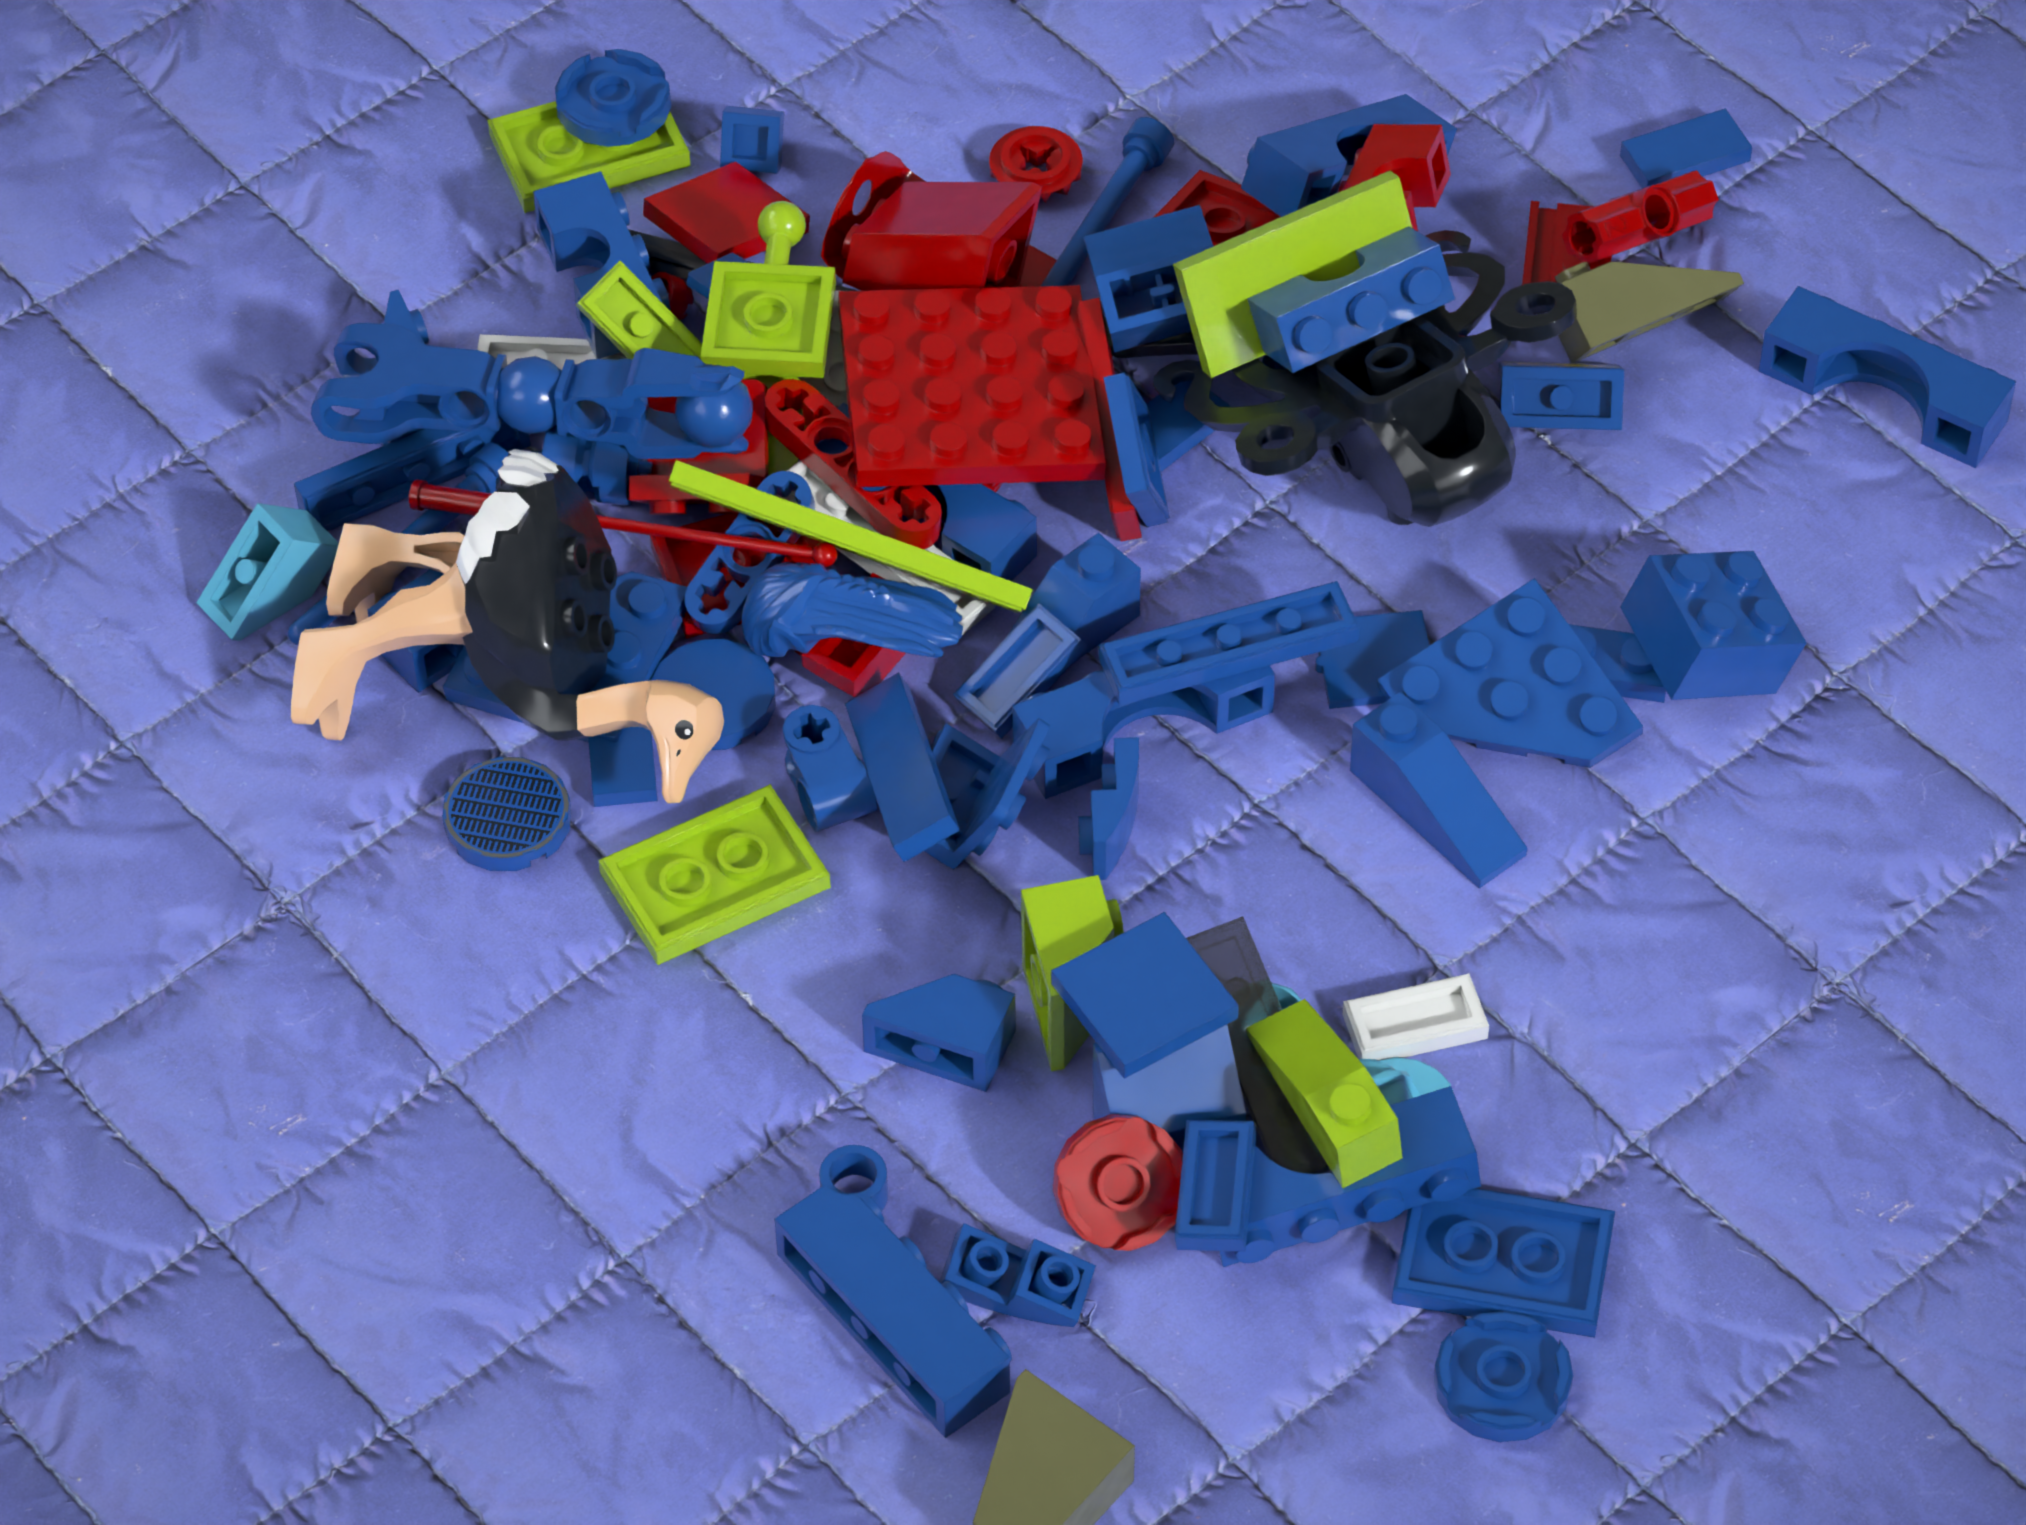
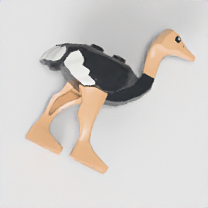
(526, 602)

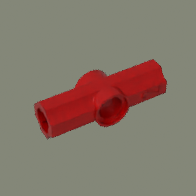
(1640, 217)

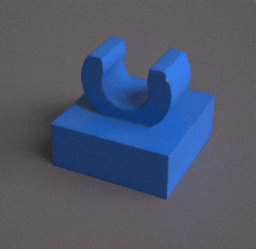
(752, 138)

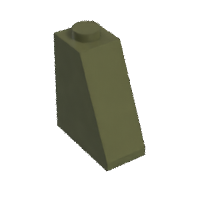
(1052, 1462)

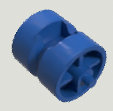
(595, 465)

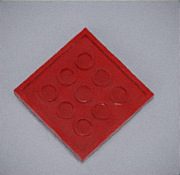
(969, 386)

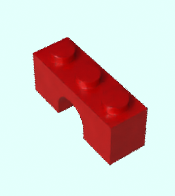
(1411, 152)

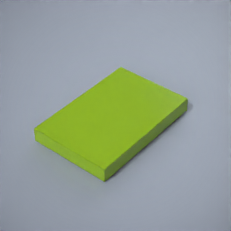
(543, 154)
(714, 874)

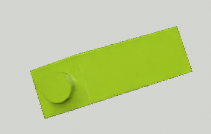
(1329, 1092)

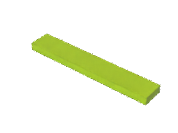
(849, 537)

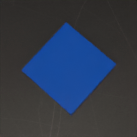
(1137, 450)
(1144, 994)

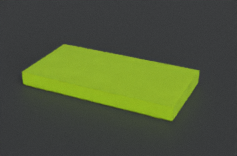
(1307, 242)

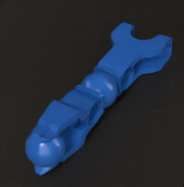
(470, 389)

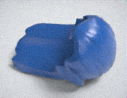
(806, 603)

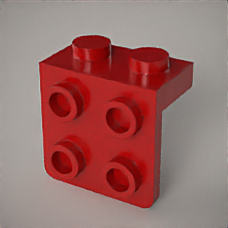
(745, 467)

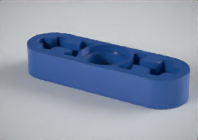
(711, 581)

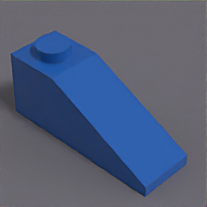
(1433, 789)

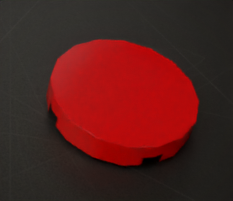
(1119, 1182)

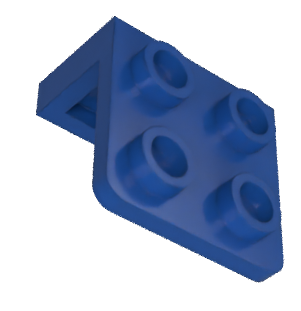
(983, 787)

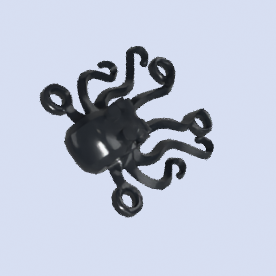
(1392, 405)

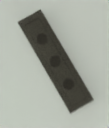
(1238, 966)

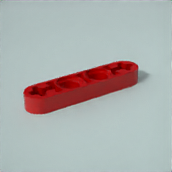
(838, 470)

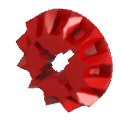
(1037, 146)

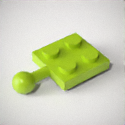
(771, 313)

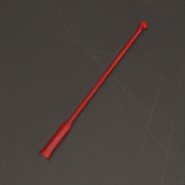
(469, 502)

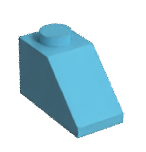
(268, 569)

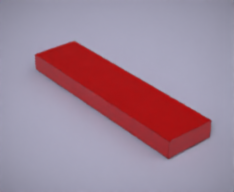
(1096, 339)

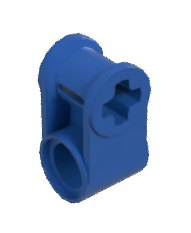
(825, 769)

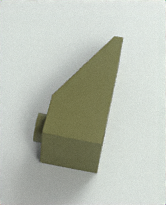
(1632, 298)

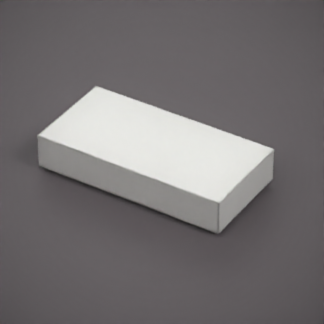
(1416, 1019)

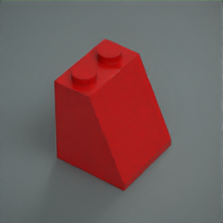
(943, 237)

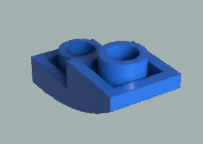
(1112, 809)
(1017, 1282)

